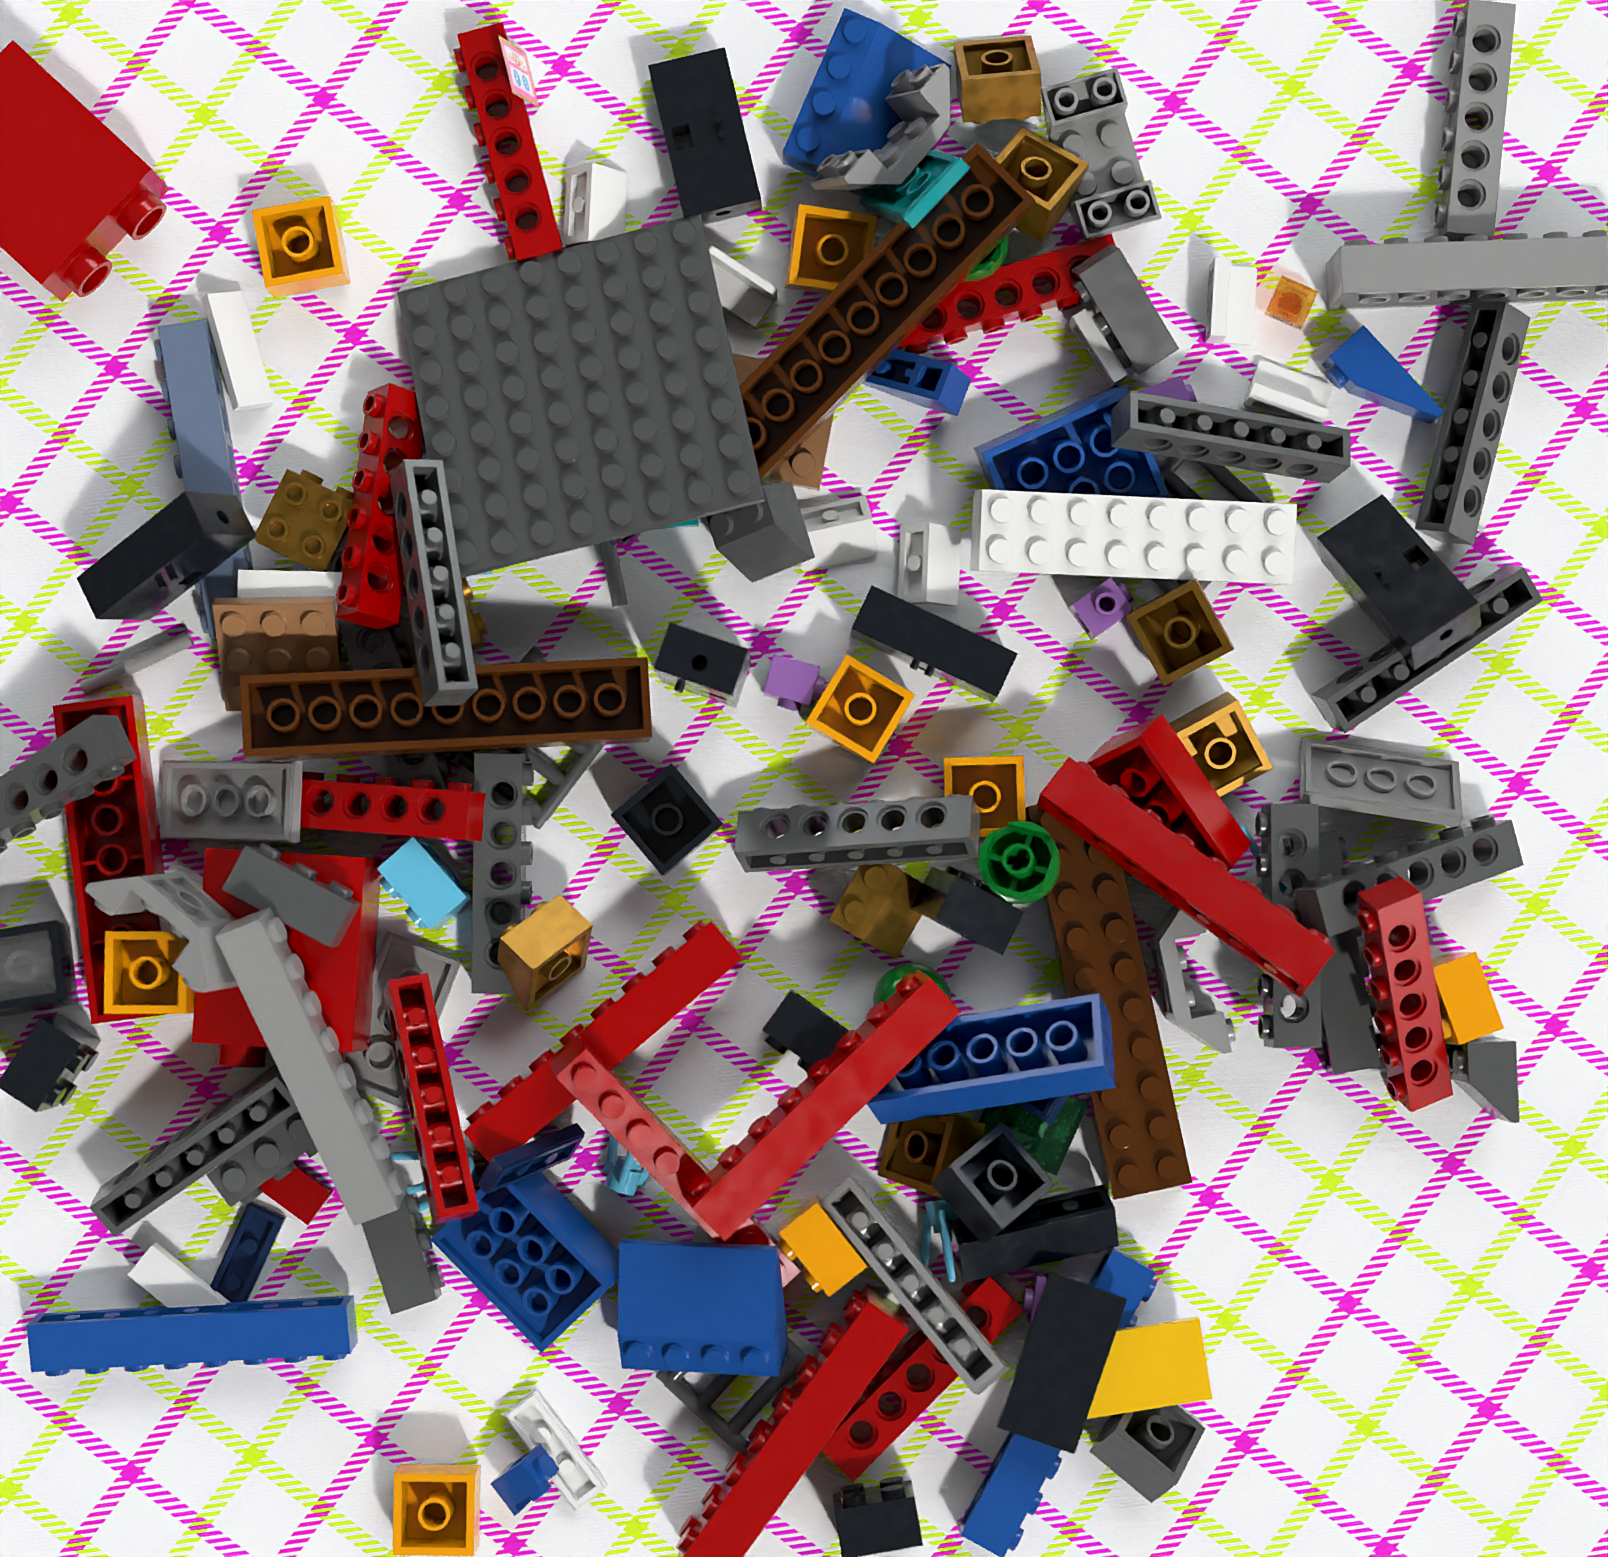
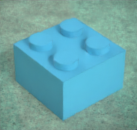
(424, 884)

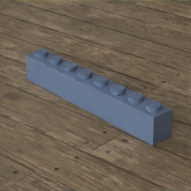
(202, 439)

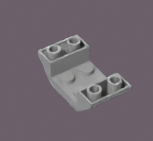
(924, 106)
(1091, 123)
(191, 916)
(1177, 998)

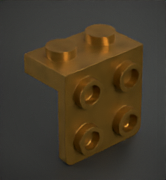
(305, 520)

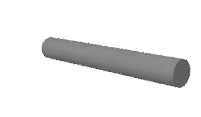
(613, 574)
(136, 663)

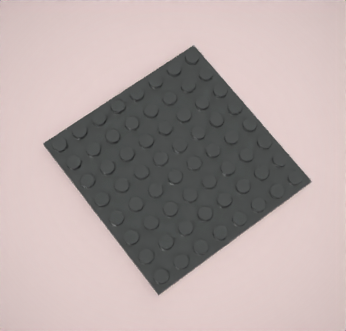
(581, 395)

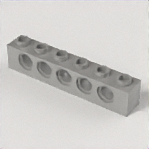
(1495, 26)
(914, 1285)

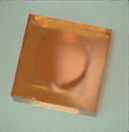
(1291, 302)

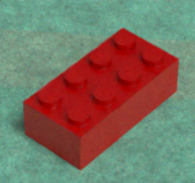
(1165, 778)

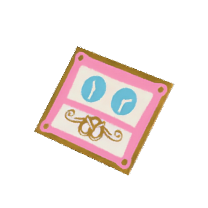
(519, 72)

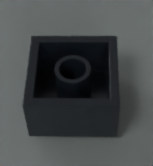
(667, 820)
(967, 908)
(802, 1030)
(49, 1063)
(992, 1183)
(877, 1518)

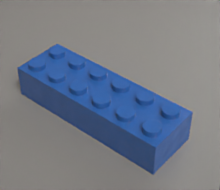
(1005, 1060)

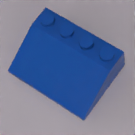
(848, 93)
(1071, 455)
(532, 1257)
(701, 1308)

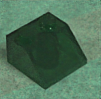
(1043, 1141)

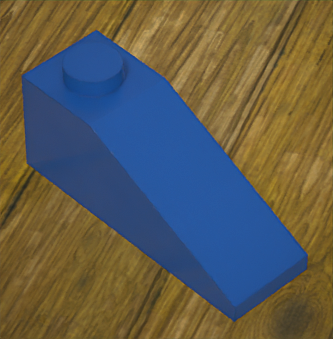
(1375, 375)
(921, 381)

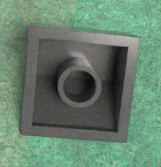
(763, 535)
(1488, 1075)
(1149, 1447)

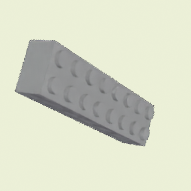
(1468, 271)

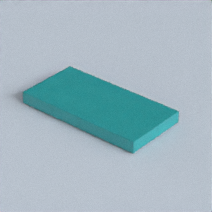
(918, 192)

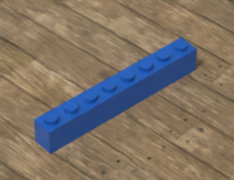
(192, 1335)
(1024, 1464)

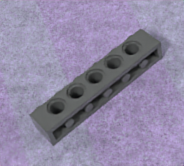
(1472, 422)
(1230, 437)
(433, 583)
(1387, 673)
(79, 761)
(1302, 824)
(875, 843)
(1494, 853)
(487, 890)
(193, 1151)

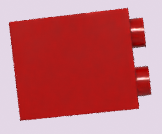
(65, 182)
(336, 974)

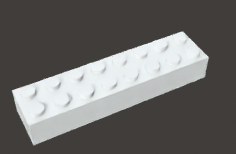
(1133, 537)

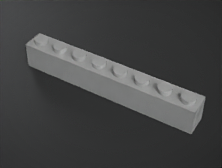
(312, 1065)

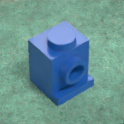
(525, 1479)

